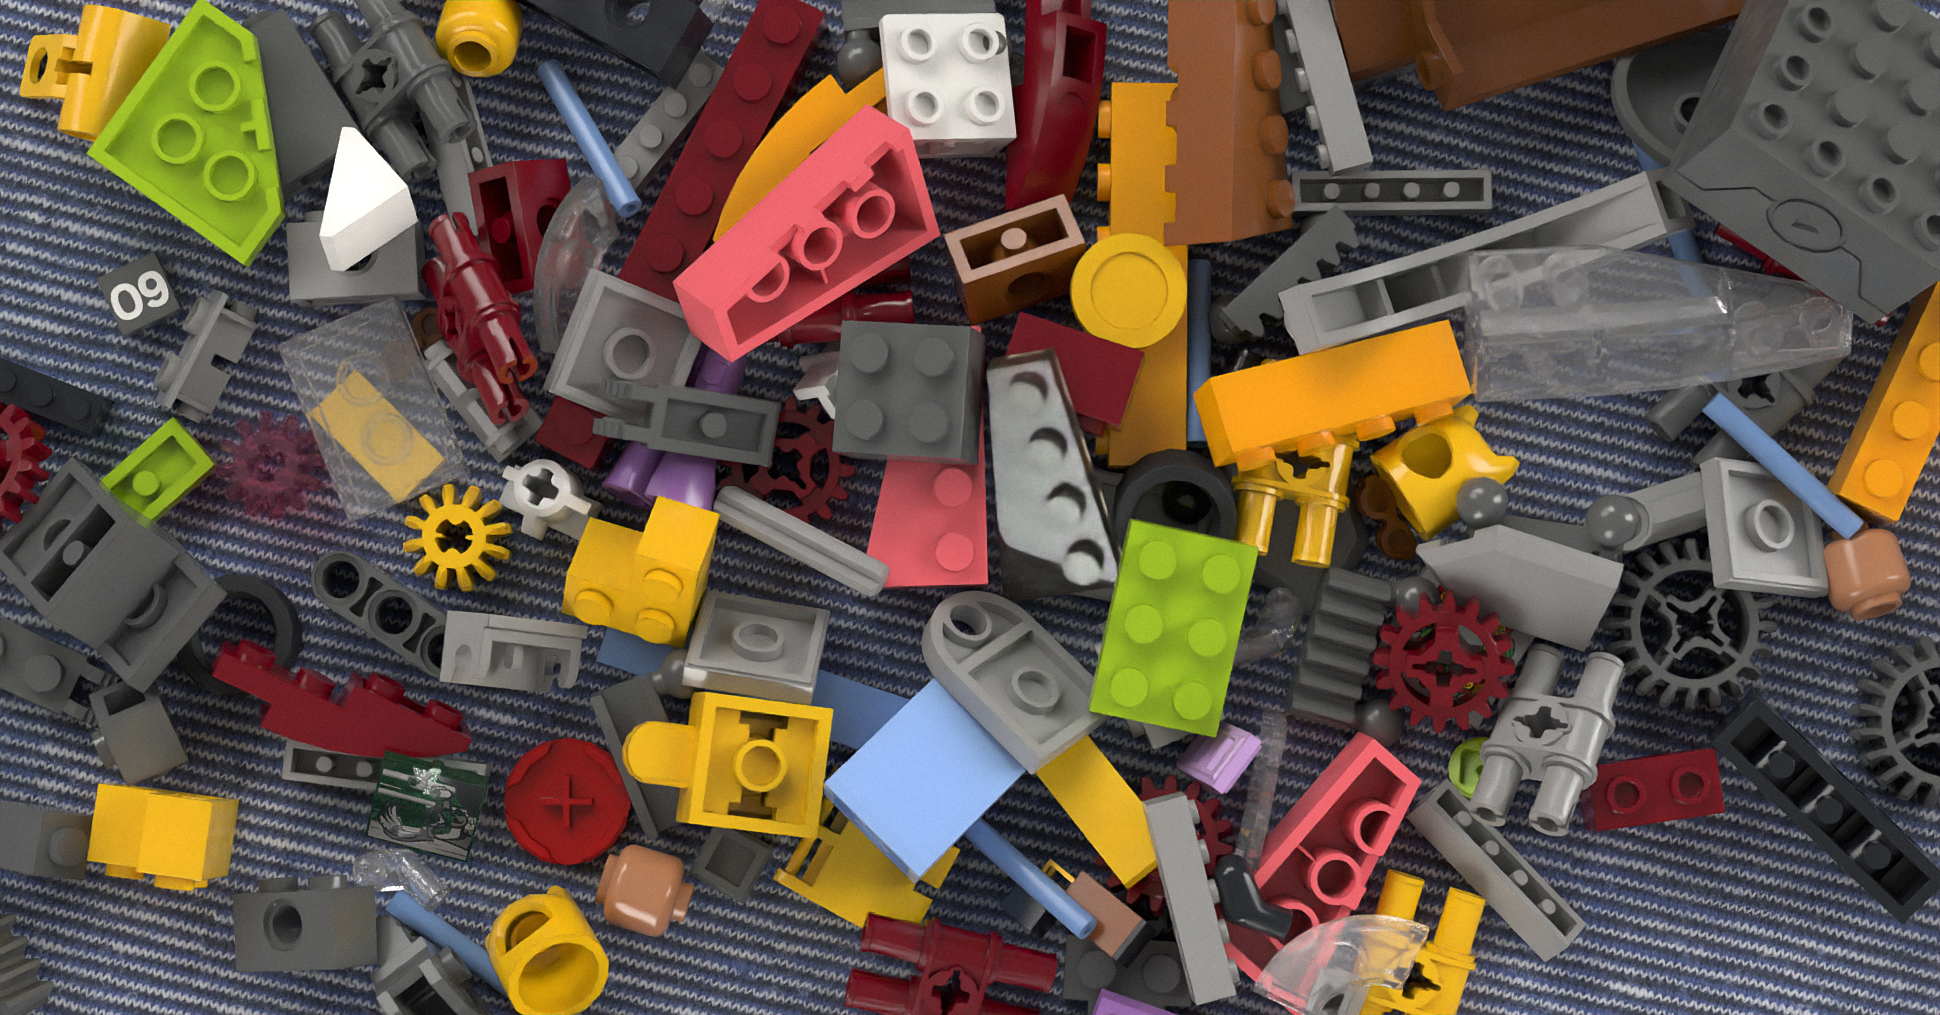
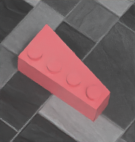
(812, 238)
(932, 523)
(1327, 847)

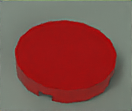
(566, 801)

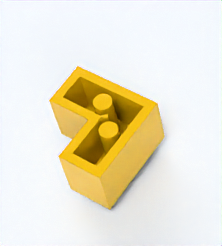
(644, 579)
(163, 834)

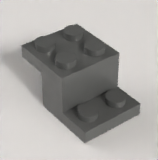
(108, 575)

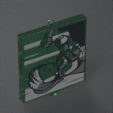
(426, 806)

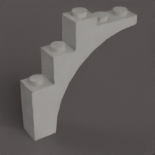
(1433, 281)

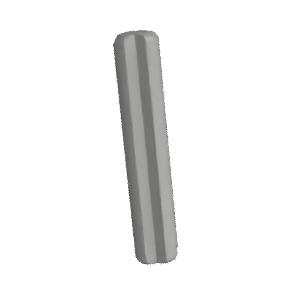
(801, 541)

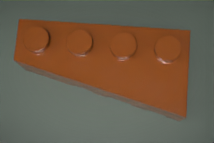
(1226, 122)

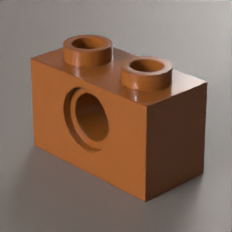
(1014, 259)

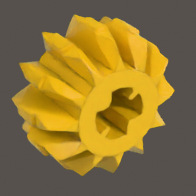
(463, 516)

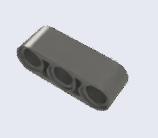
(369, 601)

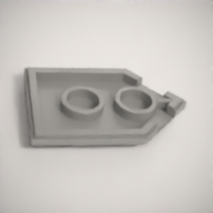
(1527, 581)

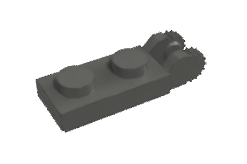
(695, 421)
(48, 671)

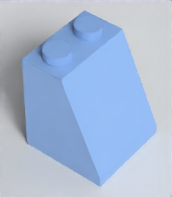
(923, 780)

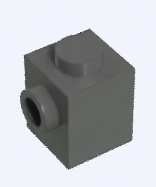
(136, 732)
(44, 840)

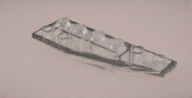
(1633, 323)

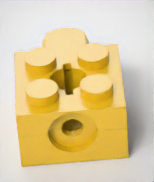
(739, 763)

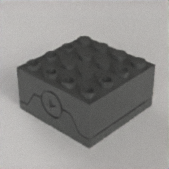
(1825, 145)

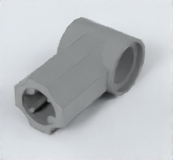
(1667, 511)

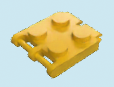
(855, 876)

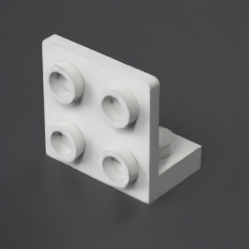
(947, 82)

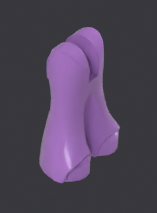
(645, 472)

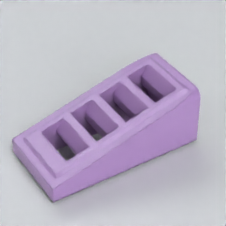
(1219, 760)

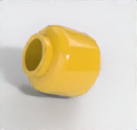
(479, 35)

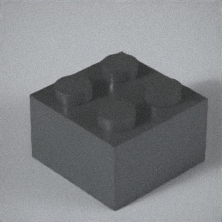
(909, 392)

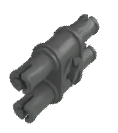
(391, 80)
(1777, 402)

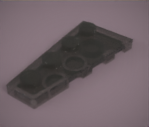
(1046, 489)

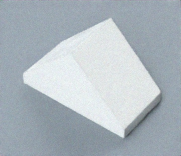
(363, 204)

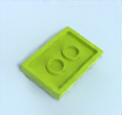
(1173, 628)

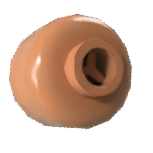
(1866, 573)
(644, 890)

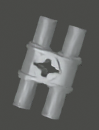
(1547, 739)

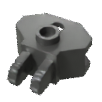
(420, 976)

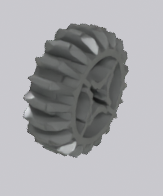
(1668, 649)
(1889, 744)

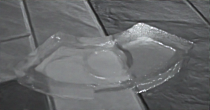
(571, 246)
(1261, 787)
(1339, 957)

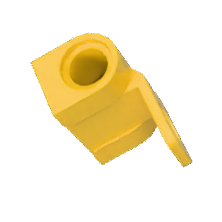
(93, 68)

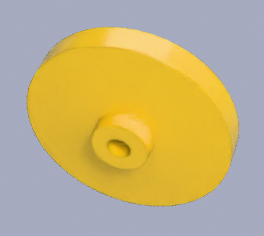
(1128, 290)

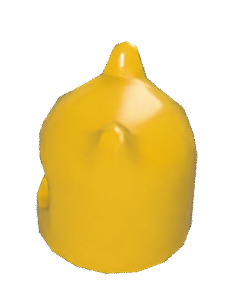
(1433, 463)
(547, 955)

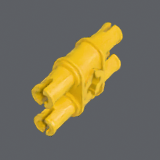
(1317, 491)
(1442, 961)

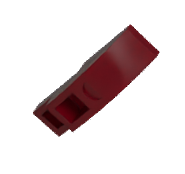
(1056, 102)
(360, 721)

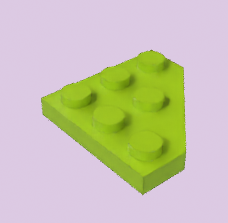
(202, 135)

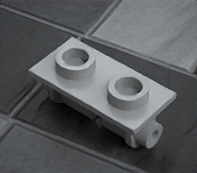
(211, 332)
(498, 439)

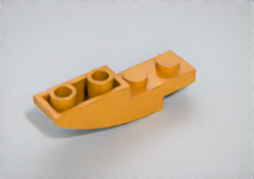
(796, 138)

